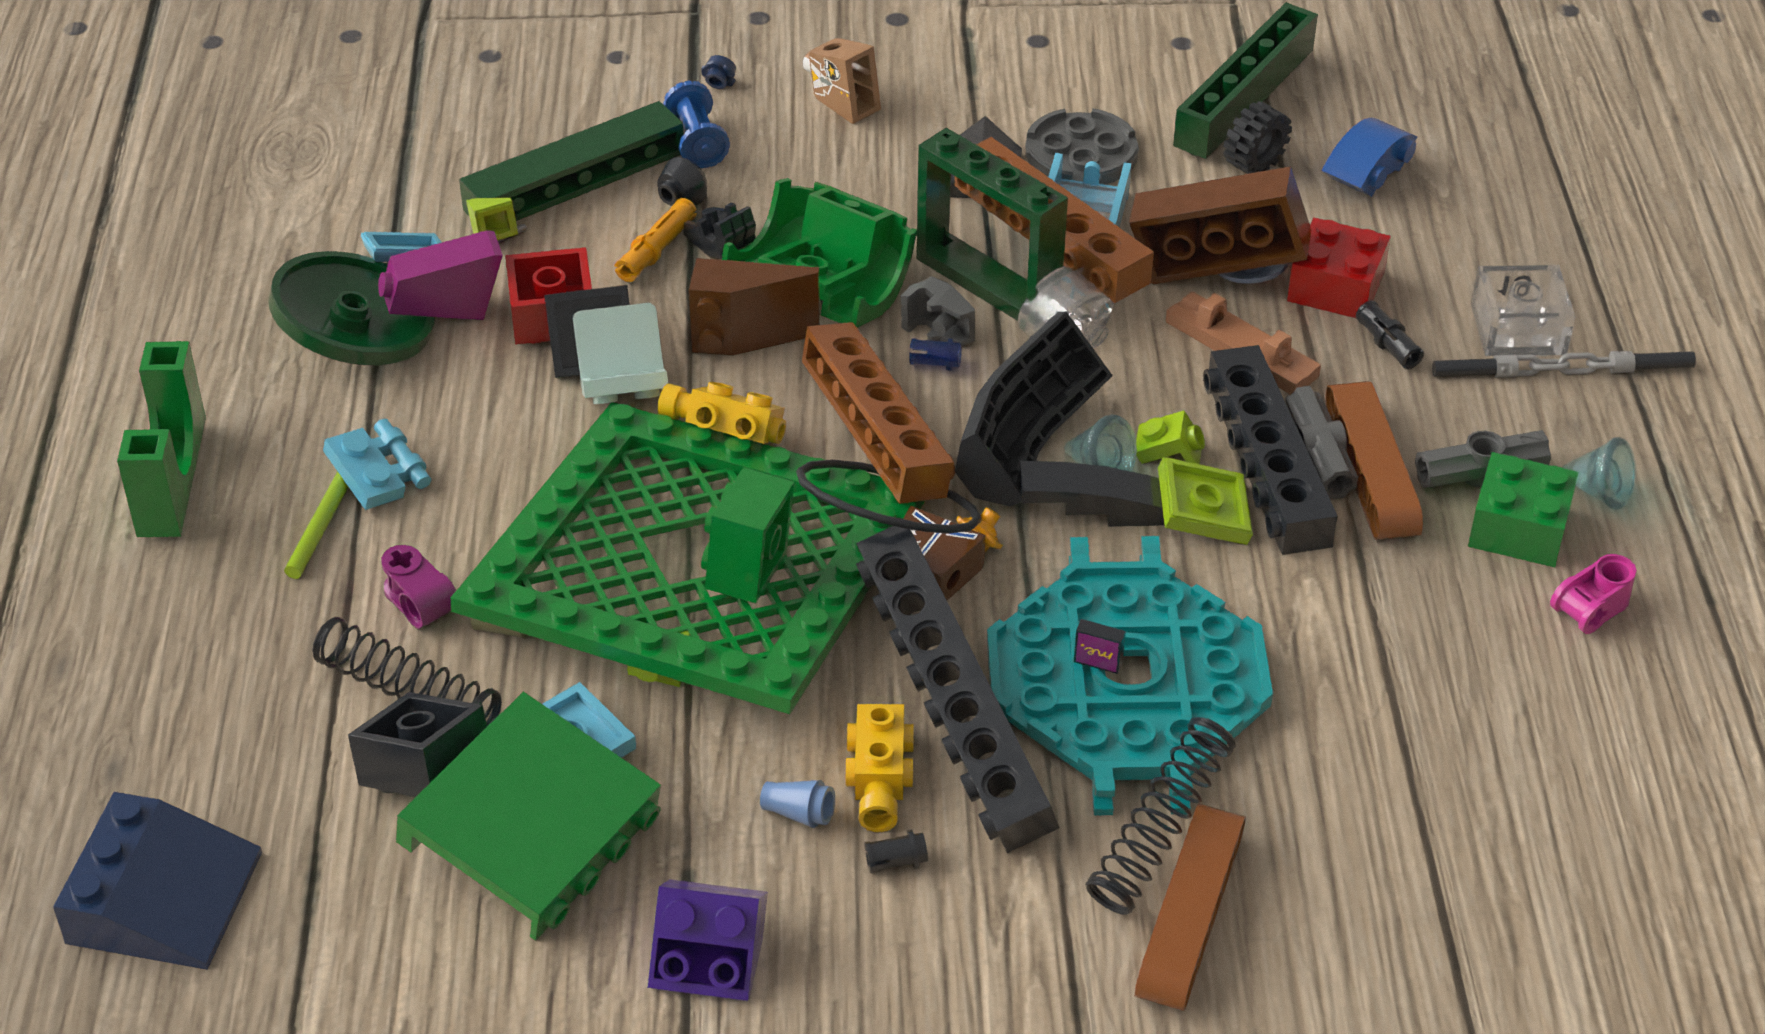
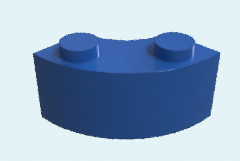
(1369, 154)

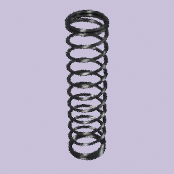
(320, 640)
(1112, 884)

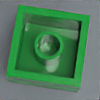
(1523, 509)
(747, 534)

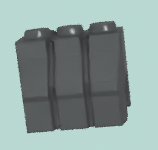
(940, 308)

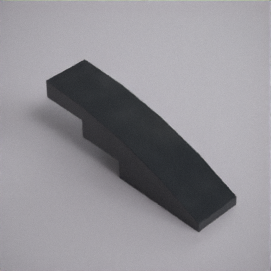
(1094, 490)

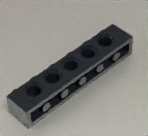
(1270, 450)

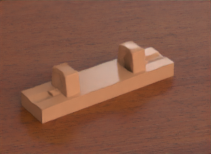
(1198, 318)

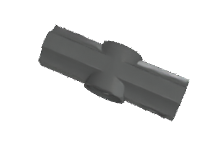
(1324, 441)
(1470, 460)

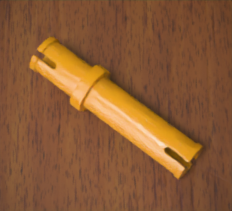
(647, 248)

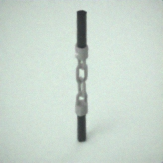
(1617, 362)

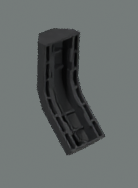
(1025, 406)

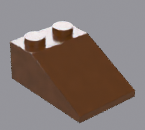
(750, 305)

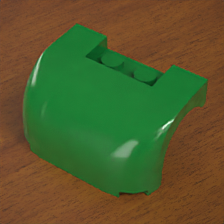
(855, 244)

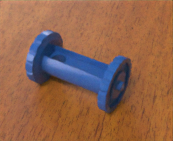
(703, 141)

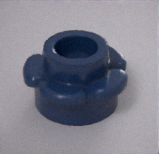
(719, 72)

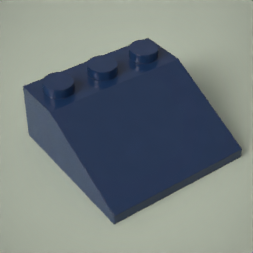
(155, 883)

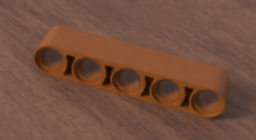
(1382, 477)
(1190, 907)

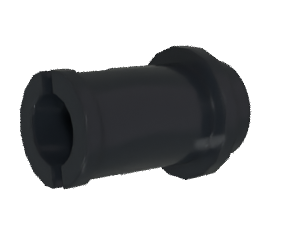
(896, 852)

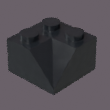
(413, 742)

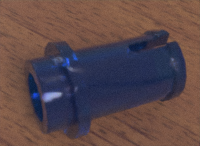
(938, 353)

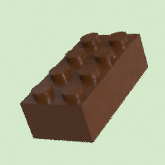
(1222, 225)

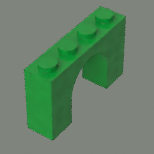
(162, 460)

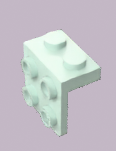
(619, 352)

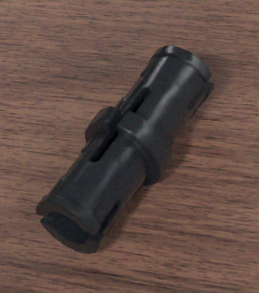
(1403, 348)

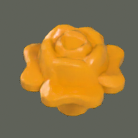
(986, 527)

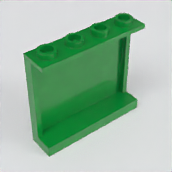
(532, 811)

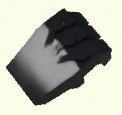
(720, 227)

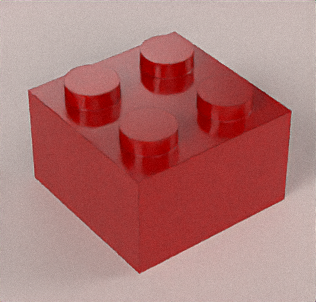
(1340, 268)
(540, 274)

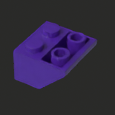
(707, 939)

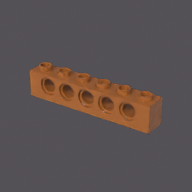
(1092, 242)
(877, 413)

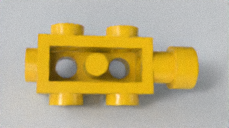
(725, 412)
(879, 763)

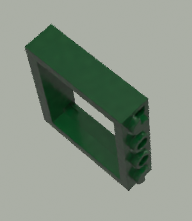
(976, 272)

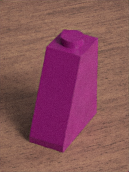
(443, 278)

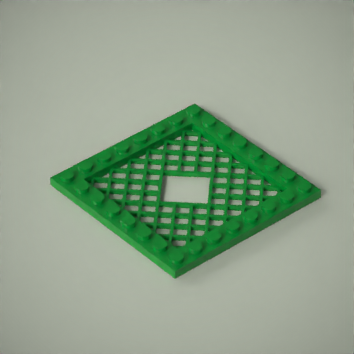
(502, 582)

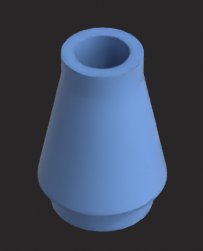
(800, 800)

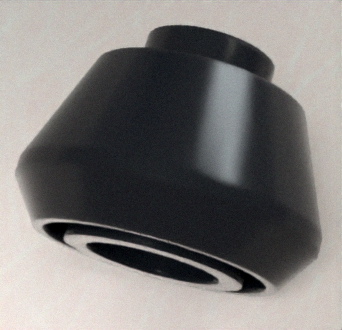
(682, 180)

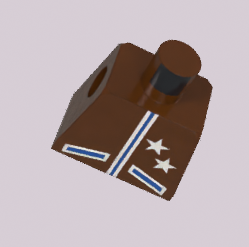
(952, 556)

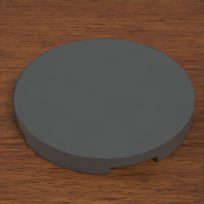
(1082, 139)

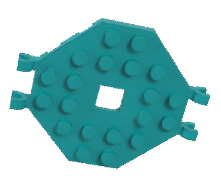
(1109, 731)

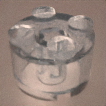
(1072, 293)

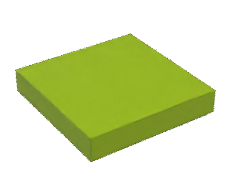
(1204, 501)

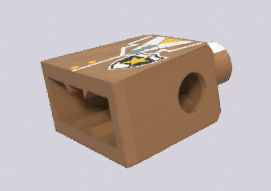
(845, 78)

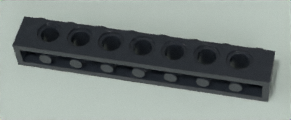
(1026, 811)

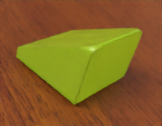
(493, 215)

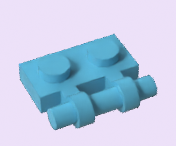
(367, 471)

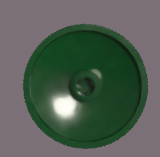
(336, 310)

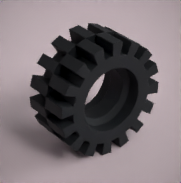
(1257, 138)

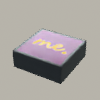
(1099, 646)

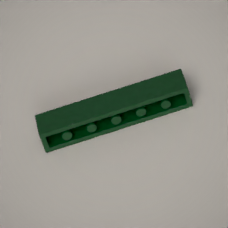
(1244, 79)
(579, 161)

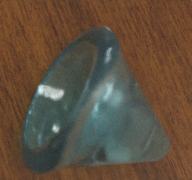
(1106, 443)
(1607, 472)

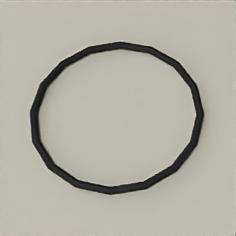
(917, 526)

